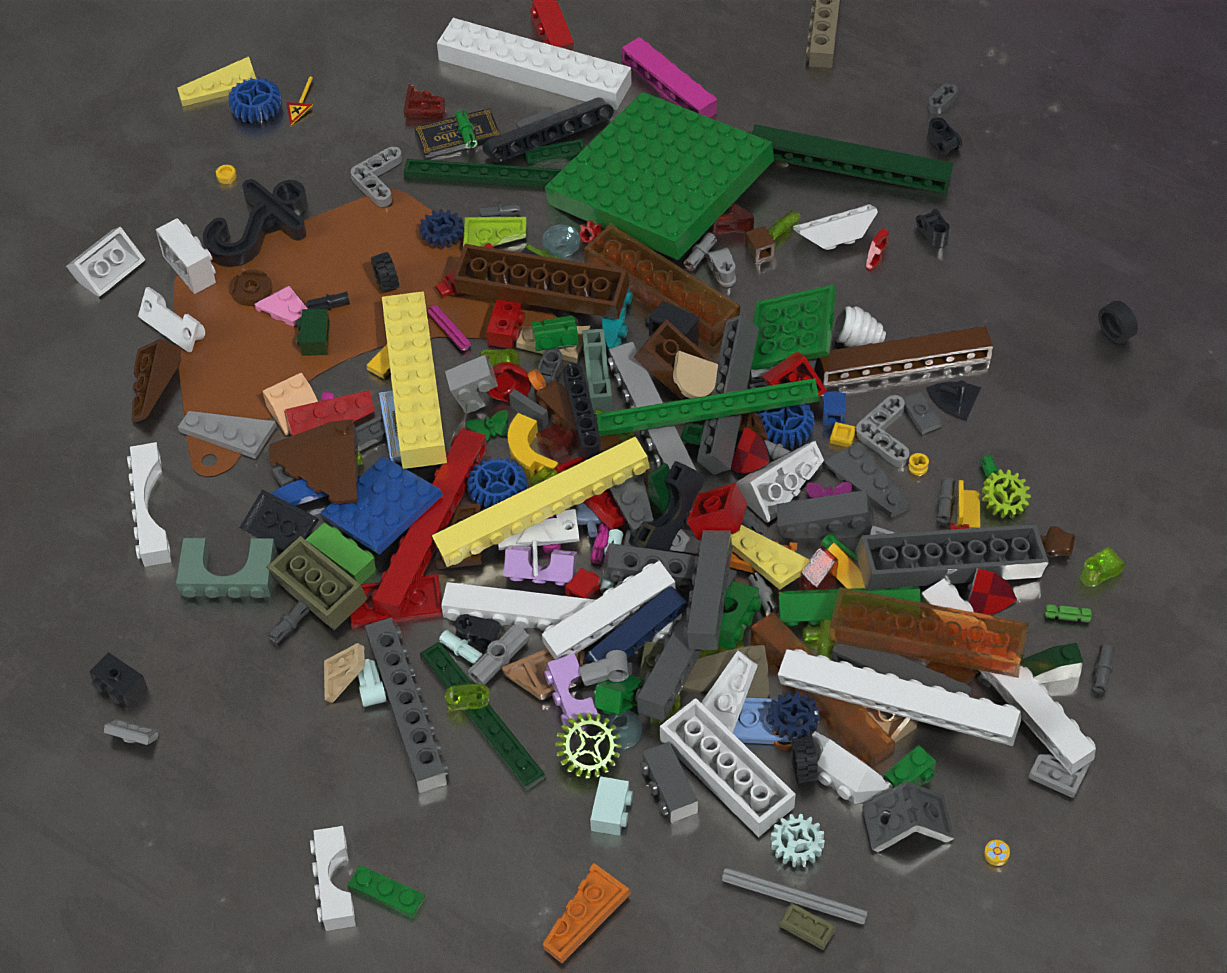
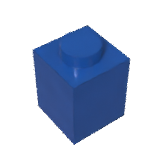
(834, 408)

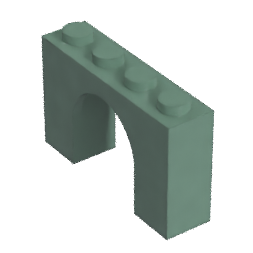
(251, 581)

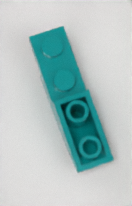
(615, 328)

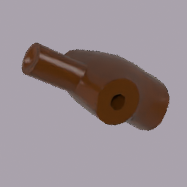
(1058, 542)

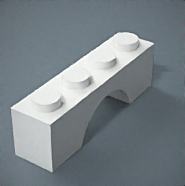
(336, 905)

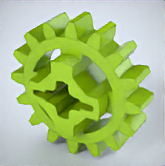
(1013, 492)

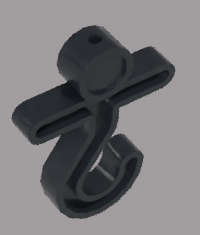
(278, 208)

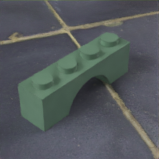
(597, 369)

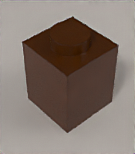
(760, 244)

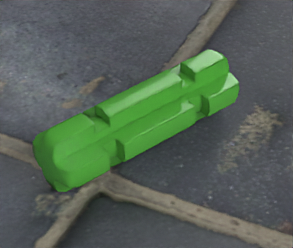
(1068, 613)

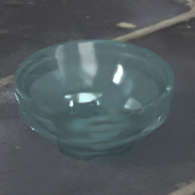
(561, 235)
(629, 733)

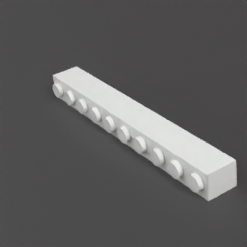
(517, 607)
(900, 697)
(1037, 709)

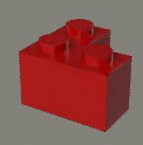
(791, 370)

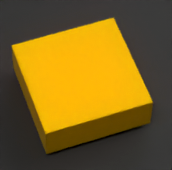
(842, 435)

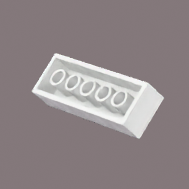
(727, 767)

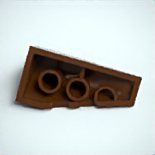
(154, 369)

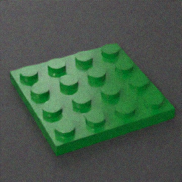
(794, 324)

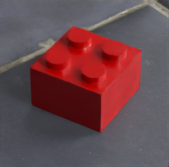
(717, 510)

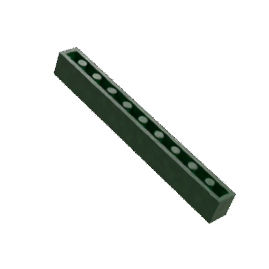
(857, 160)

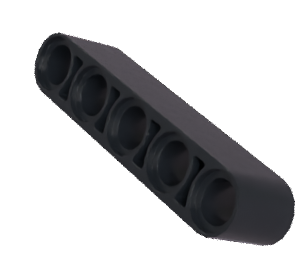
(581, 411)

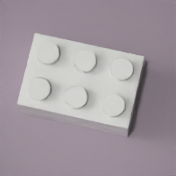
(186, 255)

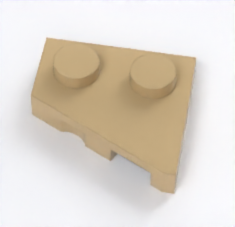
(341, 670)

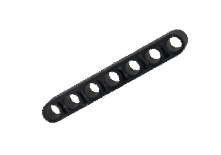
(539, 130)

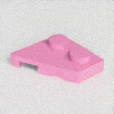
(283, 306)

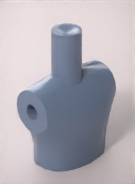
(587, 517)

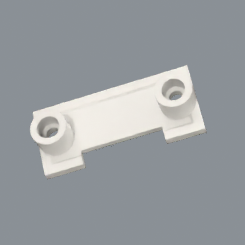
(181, 331)
(559, 529)

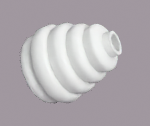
(857, 328)

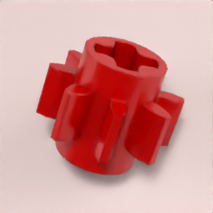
(587, 229)

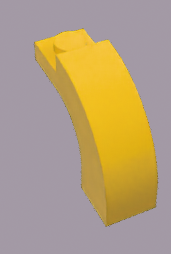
(520, 436)

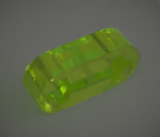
(467, 696)

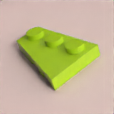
(493, 230)

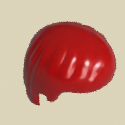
(509, 377)

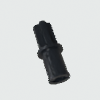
(329, 301)

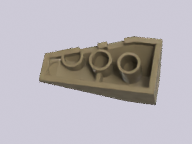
(710, 667)

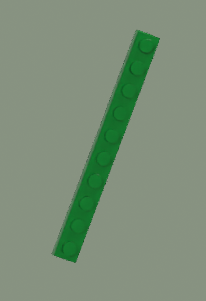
(707, 407)

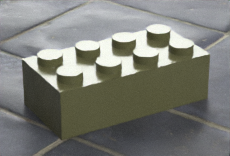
(317, 582)

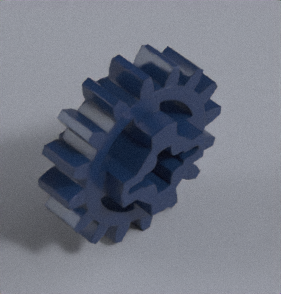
(441, 228)
(793, 716)

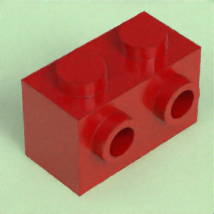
(505, 324)

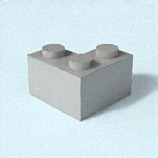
(470, 381)

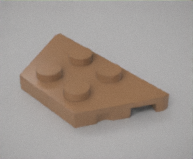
(530, 673)

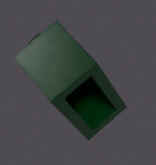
(314, 332)

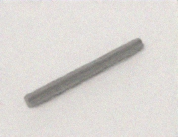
(794, 895)

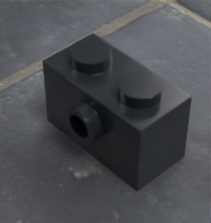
(117, 680)

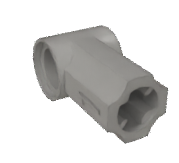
(611, 668)

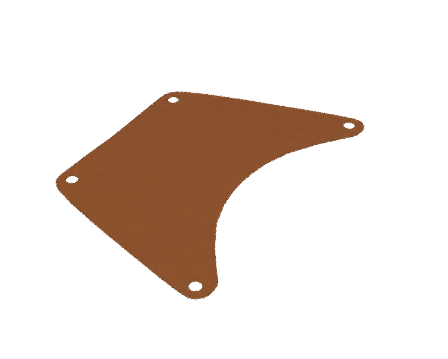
(252, 351)

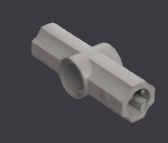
(490, 664)

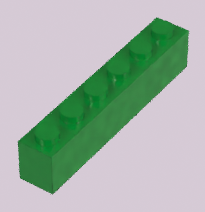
(820, 604)

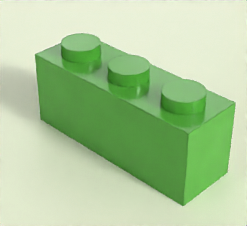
(343, 552)

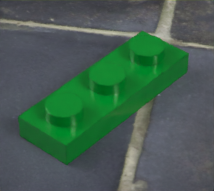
(386, 892)

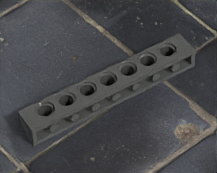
(425, 775)

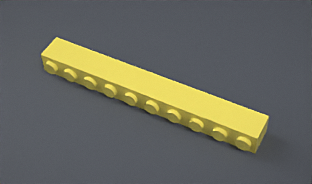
(541, 502)

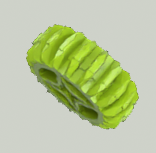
(581, 736)

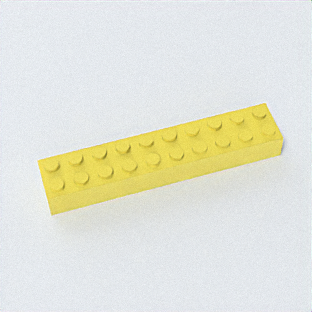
(413, 380)

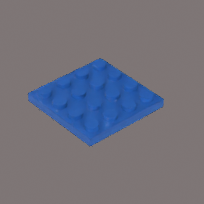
(386, 505)

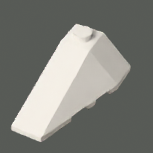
(780, 480)

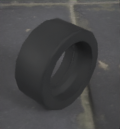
(1126, 318)

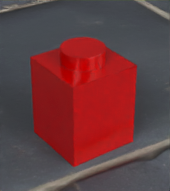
(584, 585)

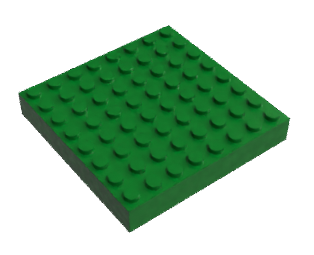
(660, 174)

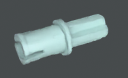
(460, 646)

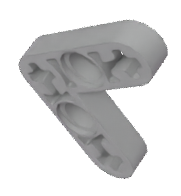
(388, 159)
(877, 431)

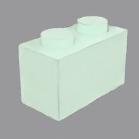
(610, 806)

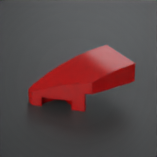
(878, 243)

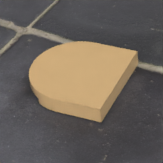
(694, 375)

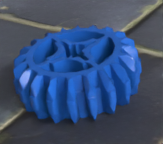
(255, 100)
(797, 428)
(496, 477)

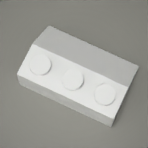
(106, 262)

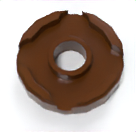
(251, 296)

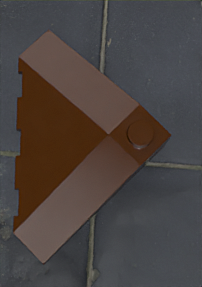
(323, 458)

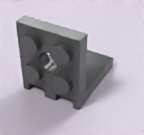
(911, 811)

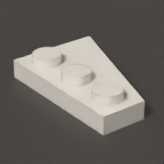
(730, 690)

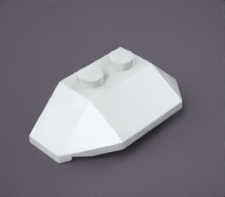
(838, 228)
(847, 773)

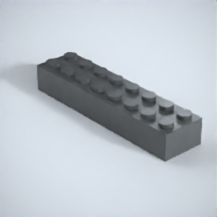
(950, 555)

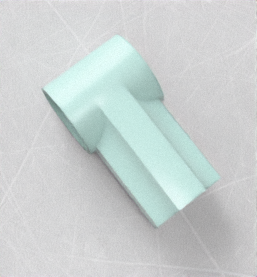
(370, 687)

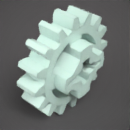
(798, 842)

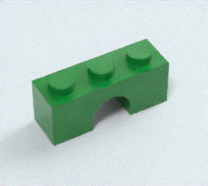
(740, 606)

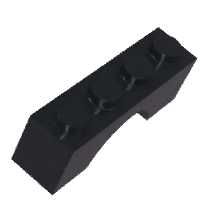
(683, 486)

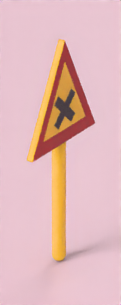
(296, 110)

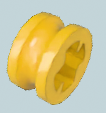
(921, 468)

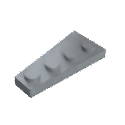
(230, 432)

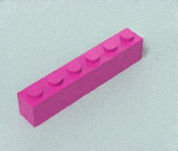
(668, 78)

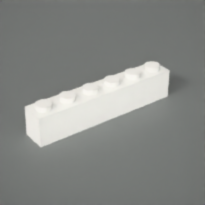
(607, 612)

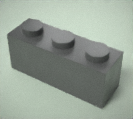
(669, 782)

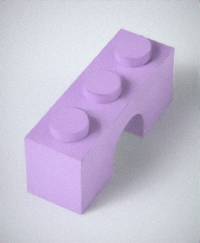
(520, 565)
(562, 674)

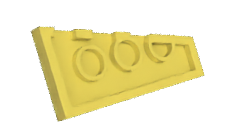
(216, 83)
(767, 557)

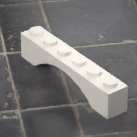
(146, 469)

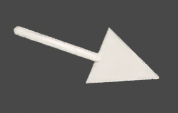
(534, 535)

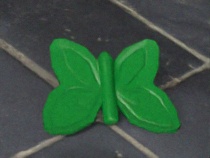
(492, 426)

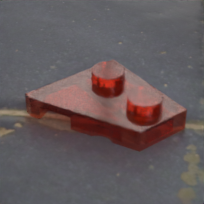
(423, 104)

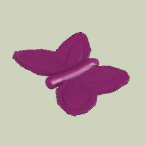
(815, 490)

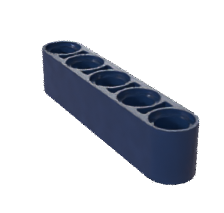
(642, 625)

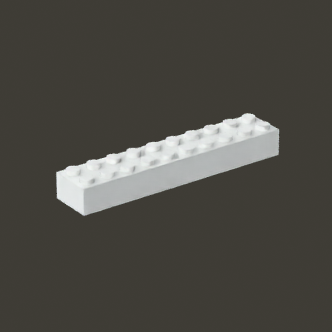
(533, 63)

